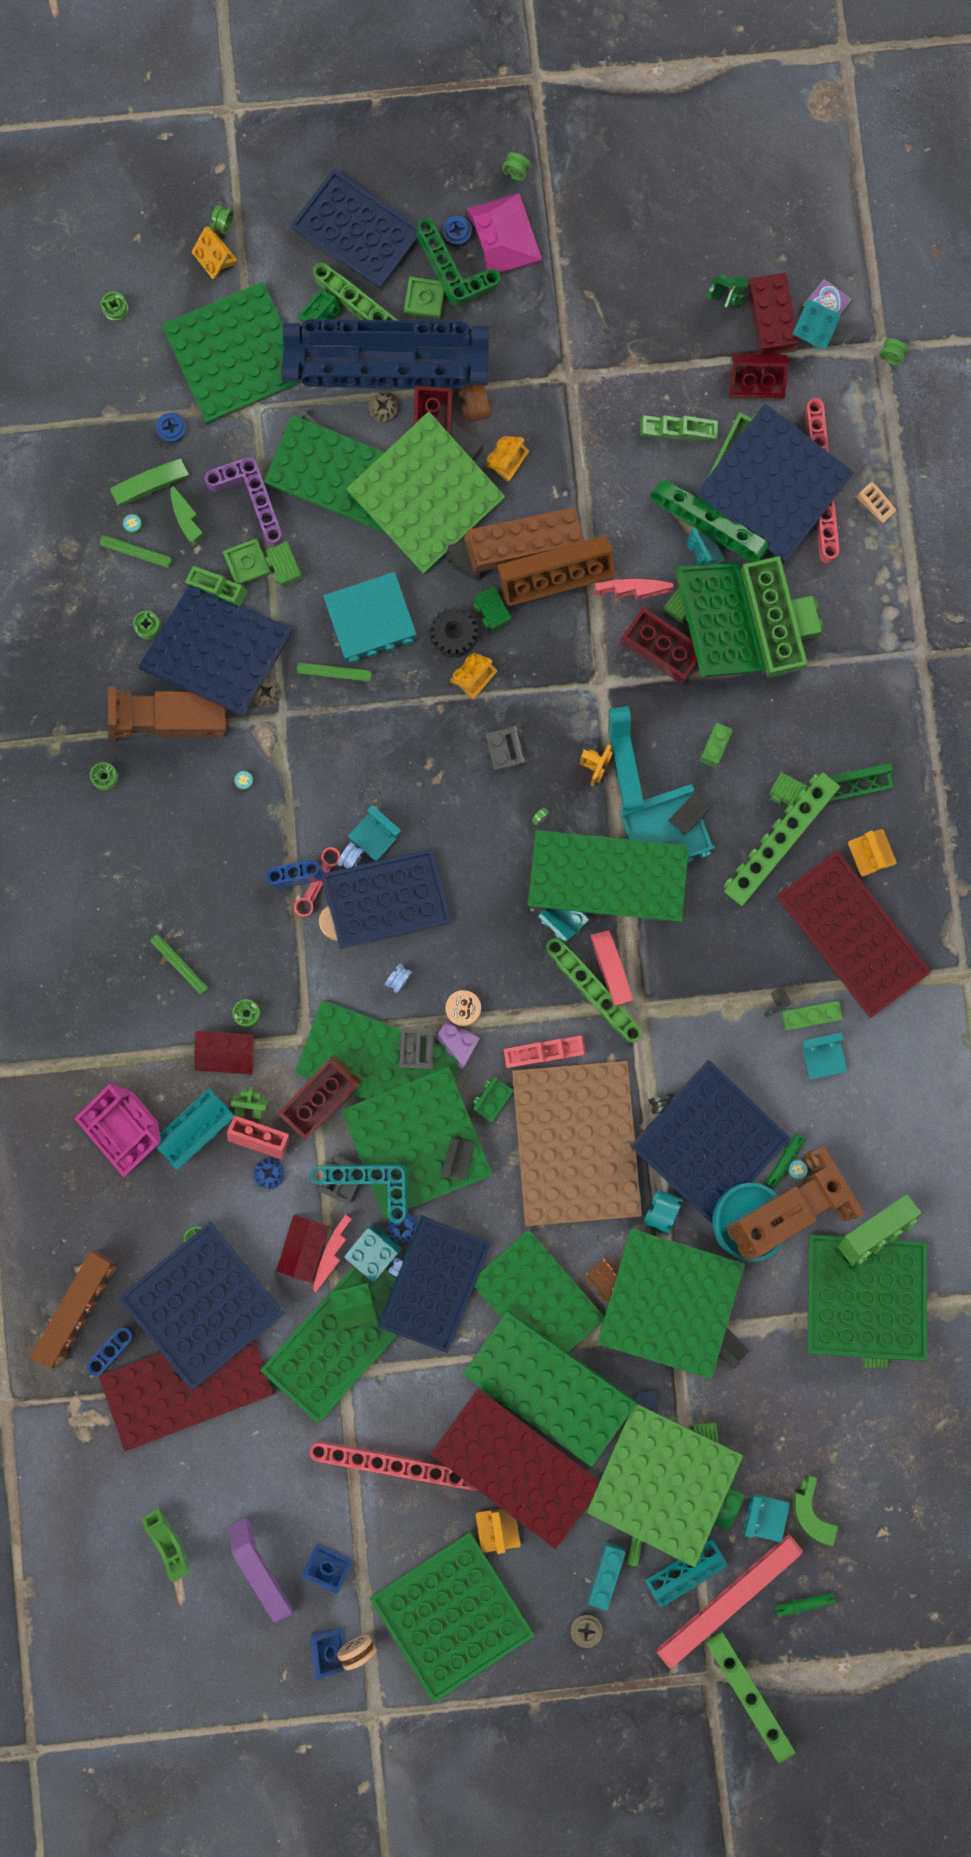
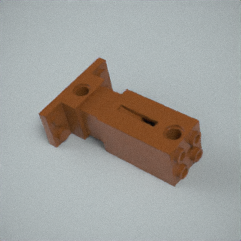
(164, 715)
(795, 1207)

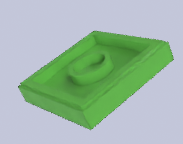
(424, 298)
(246, 562)

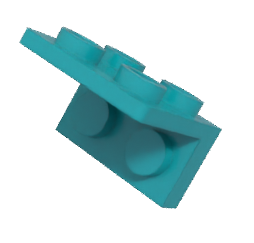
(816, 325)
(704, 548)
(375, 834)
(564, 923)
(824, 1056)
(372, 1252)
(765, 1517)

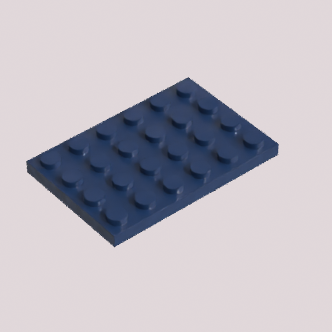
(356, 229)
(385, 898)
(434, 1284)

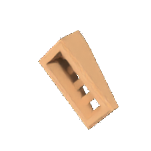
(866, 501)

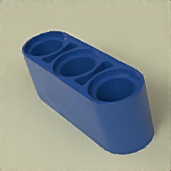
(286, 872)
(102, 1356)

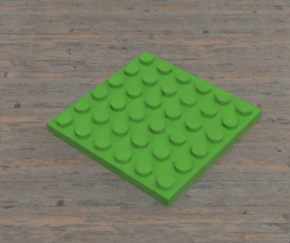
(425, 492)
(665, 1484)

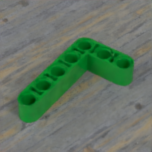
(442, 271)

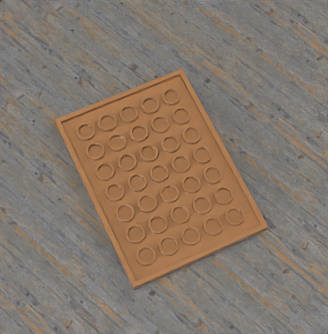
(576, 1143)

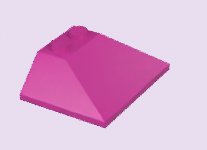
(505, 234)
(120, 1127)

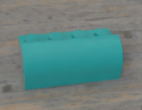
(194, 1128)

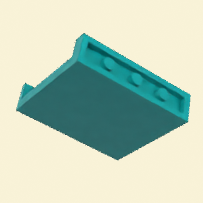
(370, 617)
(652, 823)

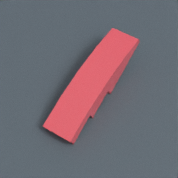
(640, 588)
(611, 968)
(544, 1051)
(329, 1259)

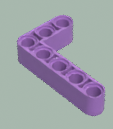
(256, 494)
(256, 1570)

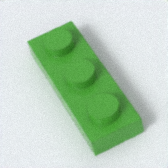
(812, 1015)

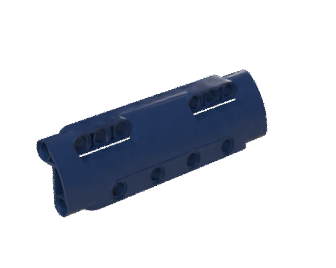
(385, 354)

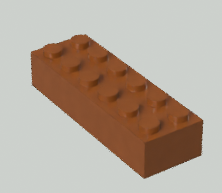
(521, 538)
(556, 570)
(73, 1310)

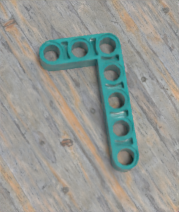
(619, 734)
(368, 1178)

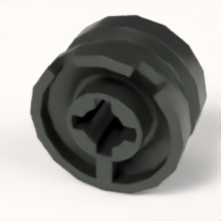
(660, 1102)

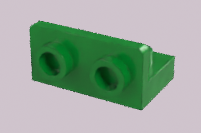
(321, 307)
(492, 1099)

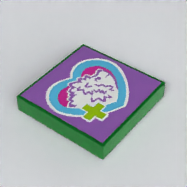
(830, 297)

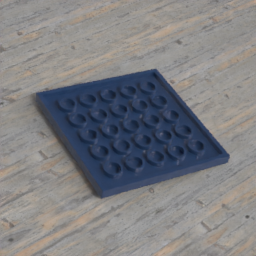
(775, 482)
(216, 649)
(709, 1139)
(201, 1305)

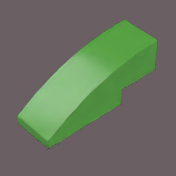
(186, 518)
(217, 585)

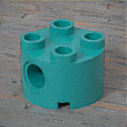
(664, 1212)

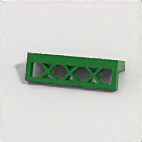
(863, 774)

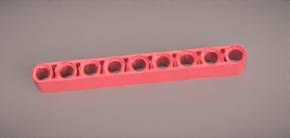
(822, 525)
(386, 1468)
(729, 1601)

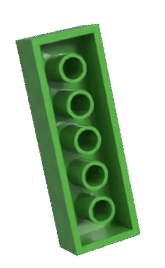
(774, 617)

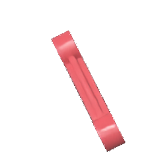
(315, 887)

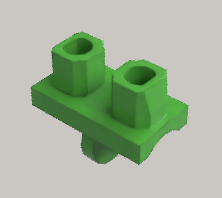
(249, 1100)

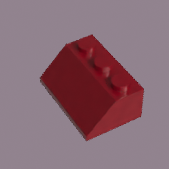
(758, 375)
(433, 400)
(224, 1052)
(303, 1249)

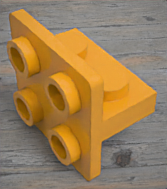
(212, 253)
(507, 456)
(474, 674)
(594, 762)
(872, 852)
(497, 1531)

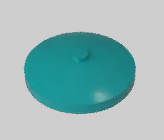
(731, 1206)

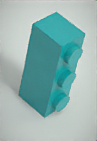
(606, 1576)

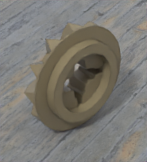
(383, 415)
(275, 693)
(592, 1638)

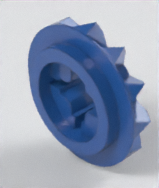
(462, 224)
(163, 424)
(270, 1182)
(407, 1235)

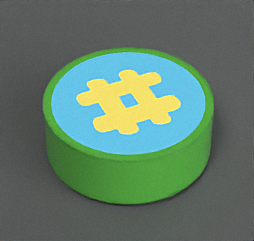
(132, 523)
(243, 780)
(540, 816)
(797, 1169)

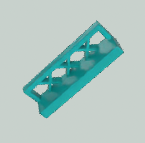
(688, 1579)

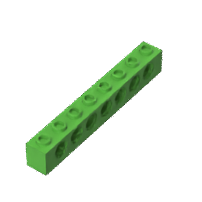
(828, 789)

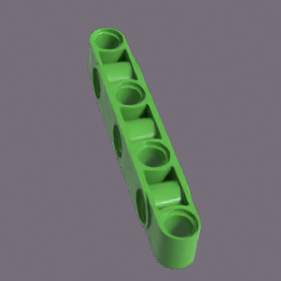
(338, 286)
(593, 990)
(757, 1708)

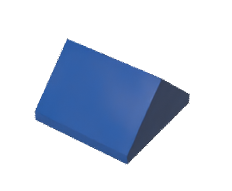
(327, 1569)
(325, 1647)

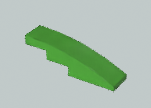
(679, 428)
(149, 482)

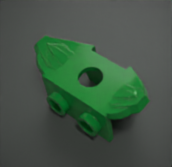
(737, 288)

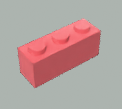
(258, 1137)

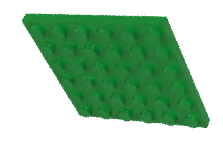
(231, 352)
(415, 1129)
(670, 1303)
(867, 1307)
(451, 1616)

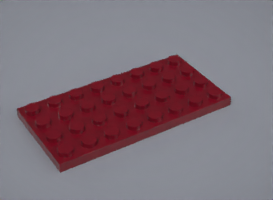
(853, 934)
(154, 1401)
(516, 1468)

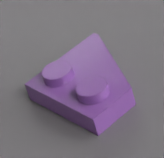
(457, 1042)

